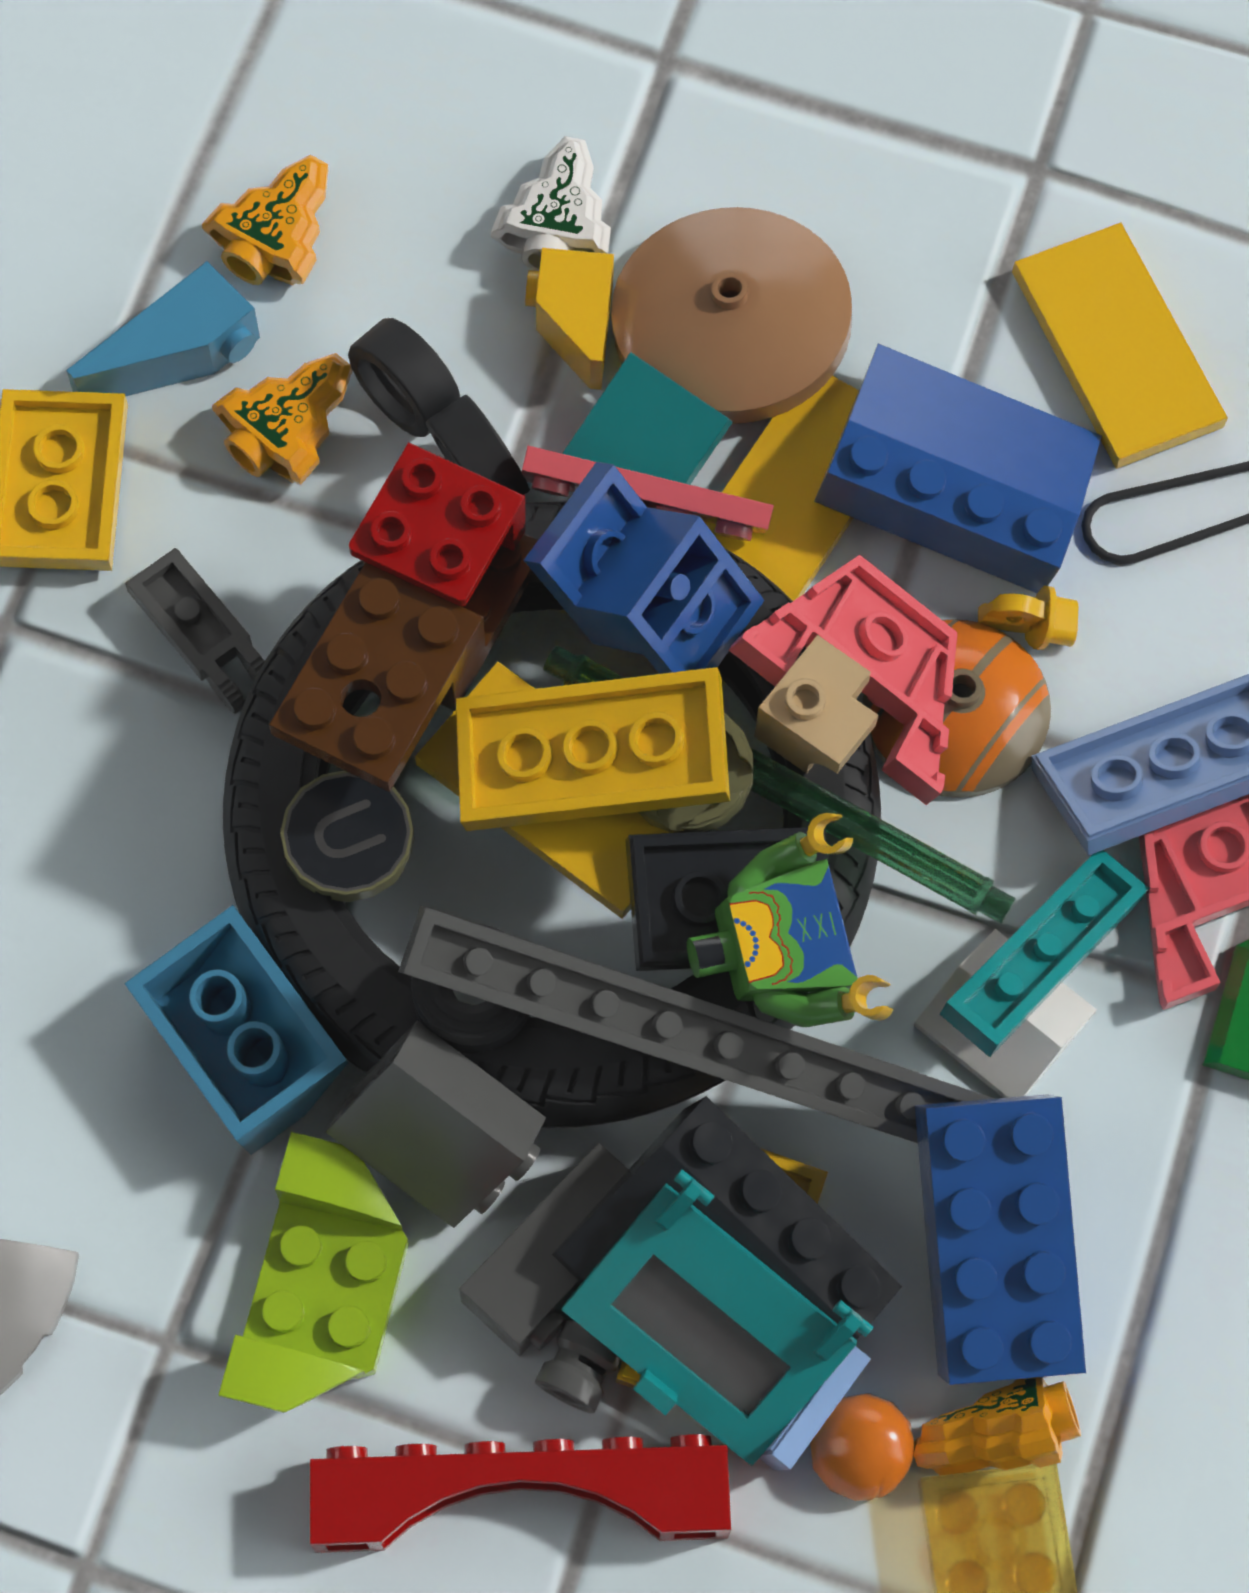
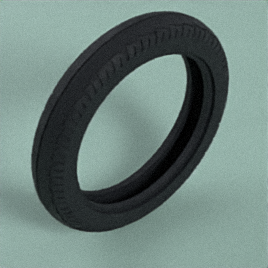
(358, 988)

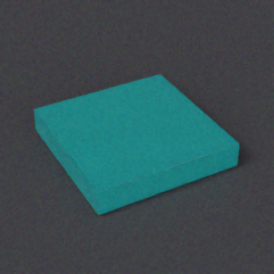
(649, 425)

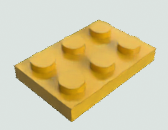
(60, 478)

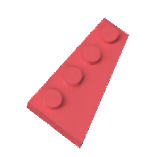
(733, 515)

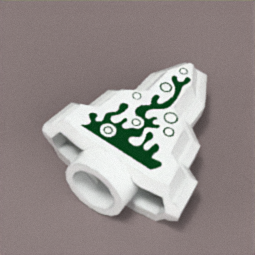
(555, 208)

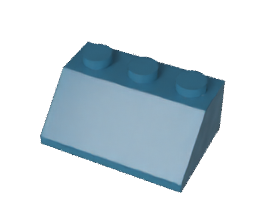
(239, 1029)

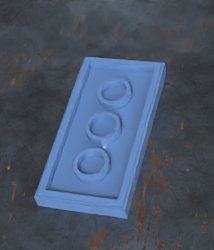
(1151, 767)

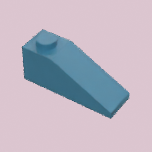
(173, 340)

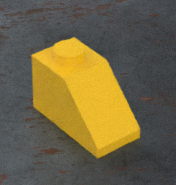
(574, 307)

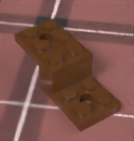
(407, 652)

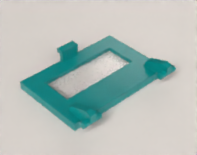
(710, 1323)

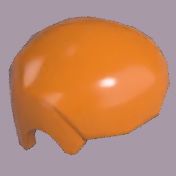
(863, 1448)

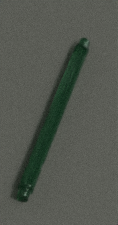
(809, 800)

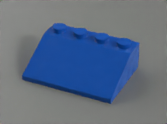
(960, 470)

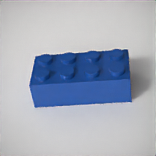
(1000, 1239)

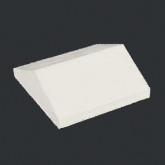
(1028, 1051)

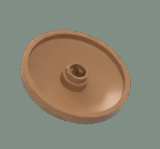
(736, 310)

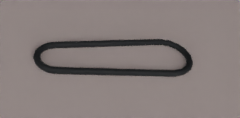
(1154, 487)

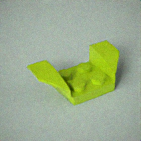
(321, 1282)

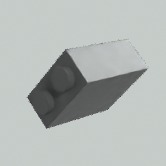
(438, 1126)

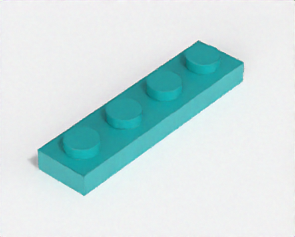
(1043, 952)

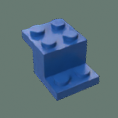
(643, 576)

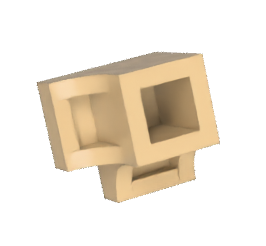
(815, 709)

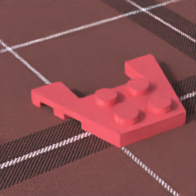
(888, 635)
(1193, 876)

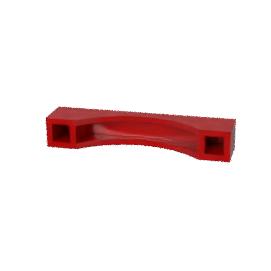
(375, 1500)

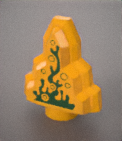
(273, 225)
(284, 418)
(1001, 1430)

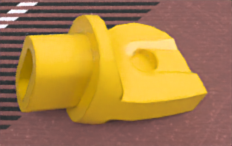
(1041, 618)

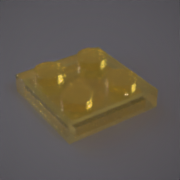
(997, 1531)

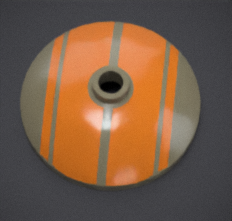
(994, 727)

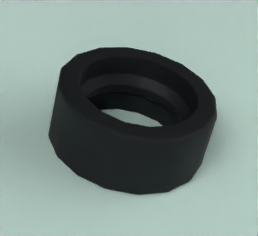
(402, 375)
(473, 443)

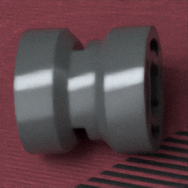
(577, 1368)

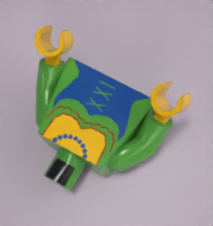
(788, 937)

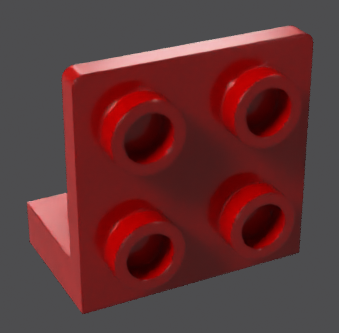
(438, 525)

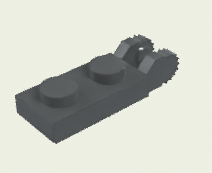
(195, 623)

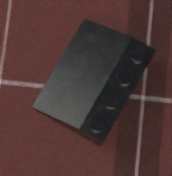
(750, 1203)

